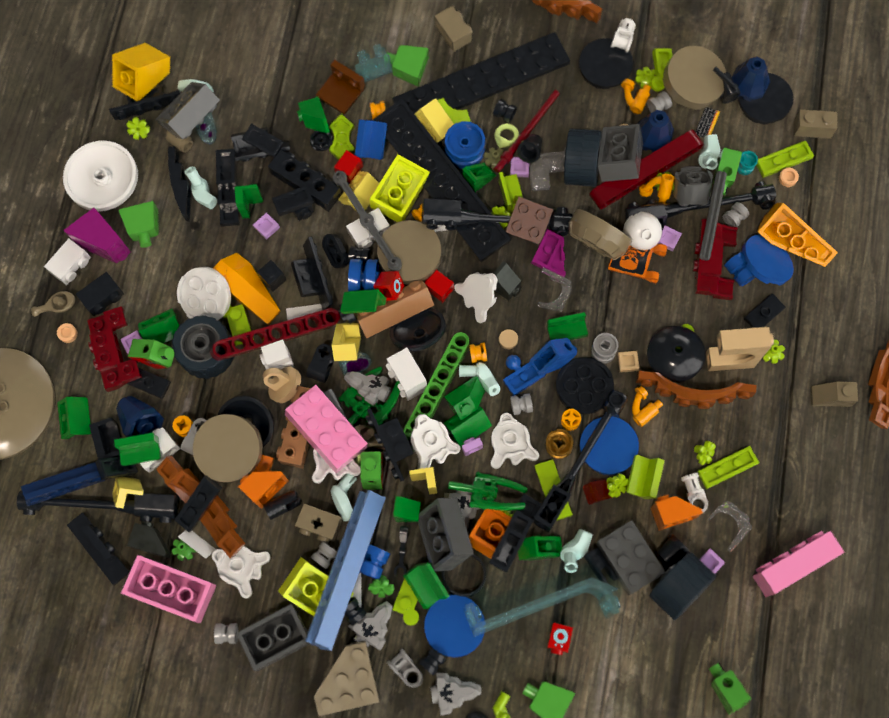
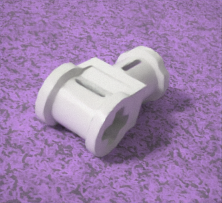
(623, 36)

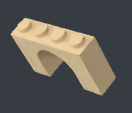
(739, 348)

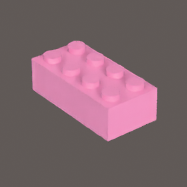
(325, 429)
(797, 564)
(168, 589)

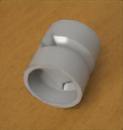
(604, 347)

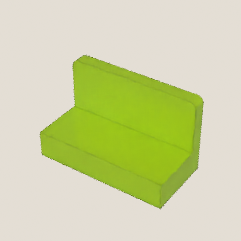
(510, 188)
(645, 477)

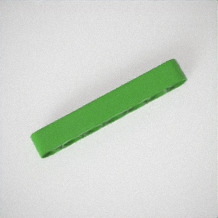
(437, 383)

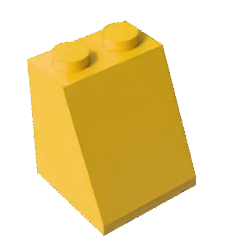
(139, 70)

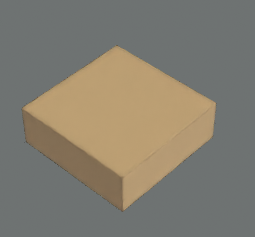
(628, 361)

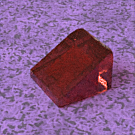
(596, 491)

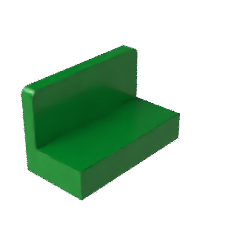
(247, 195)
(362, 301)
(159, 327)
(567, 327)
(73, 417)
(468, 427)
(138, 449)
(425, 584)

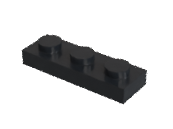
(198, 503)

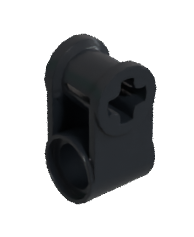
(320, 367)

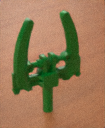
(360, 407)
(481, 490)

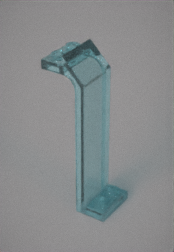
(602, 591)

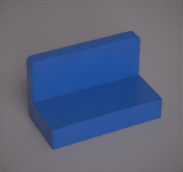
(371, 139)

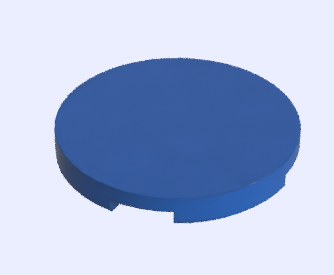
(767, 261)
(613, 449)
(449, 629)

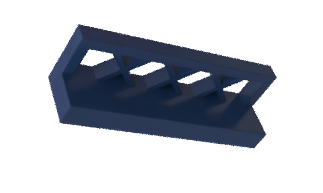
(61, 484)

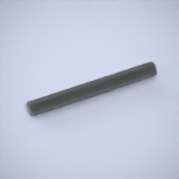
(713, 215)

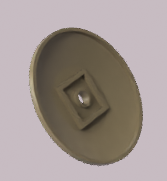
(25, 401)

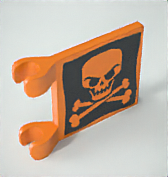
(636, 262)

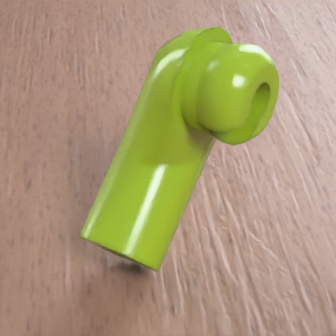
(500, 706)

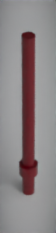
(507, 155)

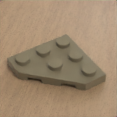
(348, 682)

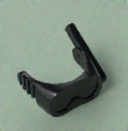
(731, 90)

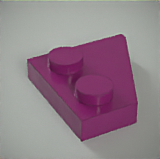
(550, 253)

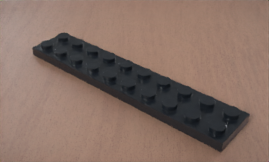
(491, 75)
(444, 181)

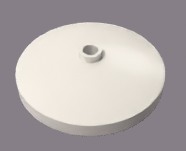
(100, 175)

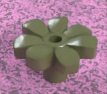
(493, 157)

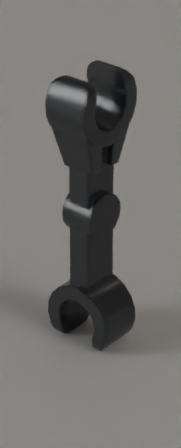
(403, 535)

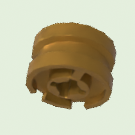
(565, 449)

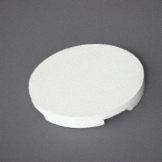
(204, 293)

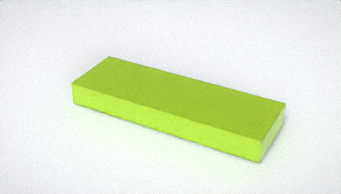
(784, 159)
(727, 467)
(548, 477)

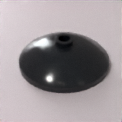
(419, 330)
(675, 365)
(254, 409)

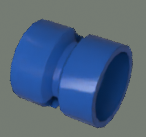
(737, 266)
(373, 562)

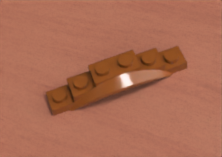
(572, 8)
(880, 393)
(687, 396)
(215, 518)

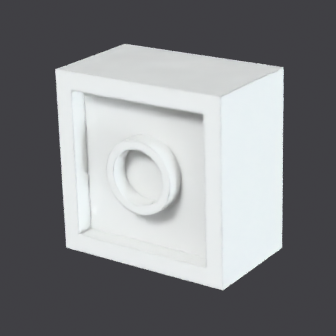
(406, 371)

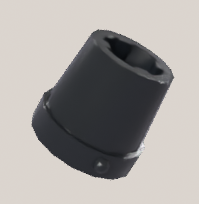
(530, 148)
(672, 550)

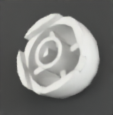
(643, 230)

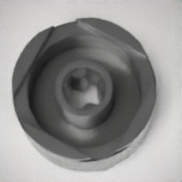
(692, 186)

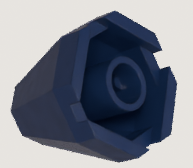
(752, 78)
(656, 130)
(137, 417)

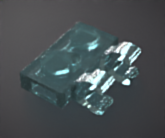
(375, 67)

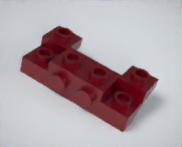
(709, 272)
(107, 350)

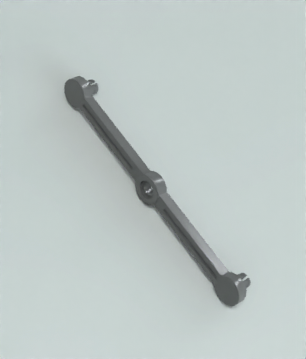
(394, 263)

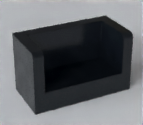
(103, 436)

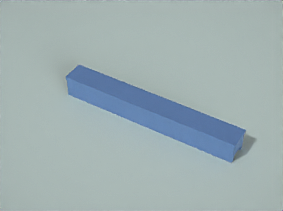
(345, 570)

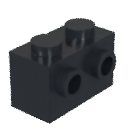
(100, 294)

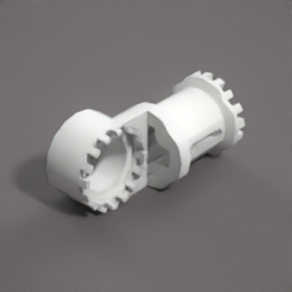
(694, 490)

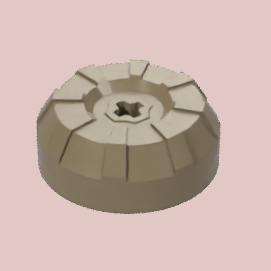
(691, 77)
(598, 235)
(415, 247)
(227, 448)

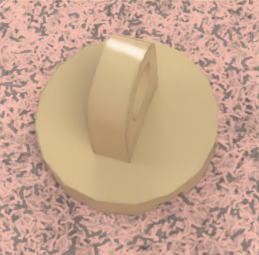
(283, 384)

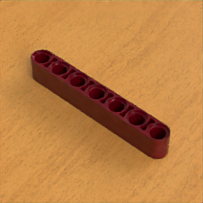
(650, 166)
(267, 338)

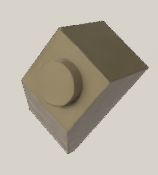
(835, 394)

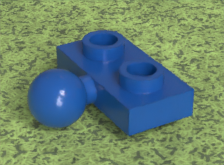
(522, 377)

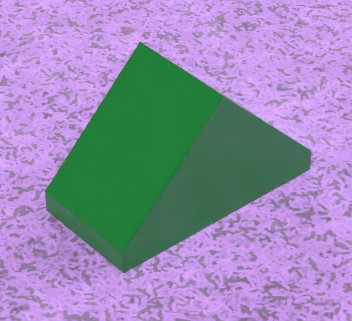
(478, 175)
(406, 510)

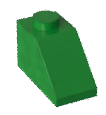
(313, 115)
(466, 398)
(540, 548)

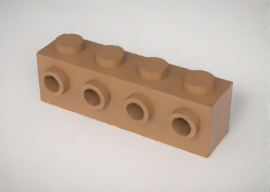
(410, 302)
(294, 445)

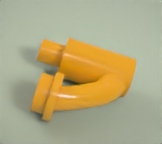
(638, 103)
(665, 188)
(643, 416)

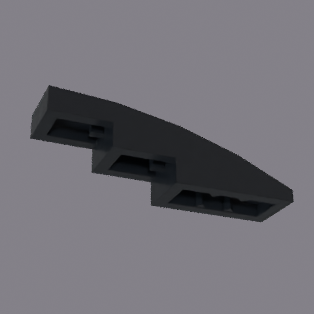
(227, 181)
(180, 186)
(514, 534)

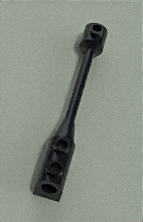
(760, 195)
(450, 214)
(561, 493)
(144, 506)

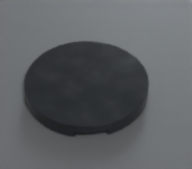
(604, 65)
(773, 105)
(584, 385)

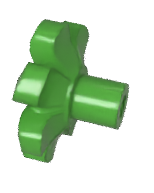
(182, 550)
(381, 586)

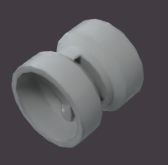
(660, 102)
(735, 215)
(523, 403)
(327, 551)
(226, 633)

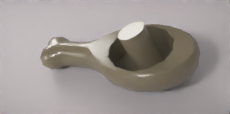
(57, 303)
(367, 434)

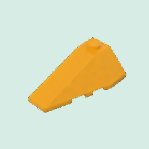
(789, 232)
(248, 287)

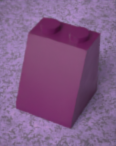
(97, 236)

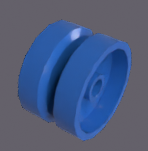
(464, 144)
(362, 279)

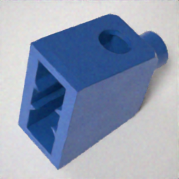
(559, 351)

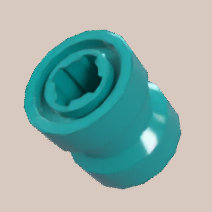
(750, 160)

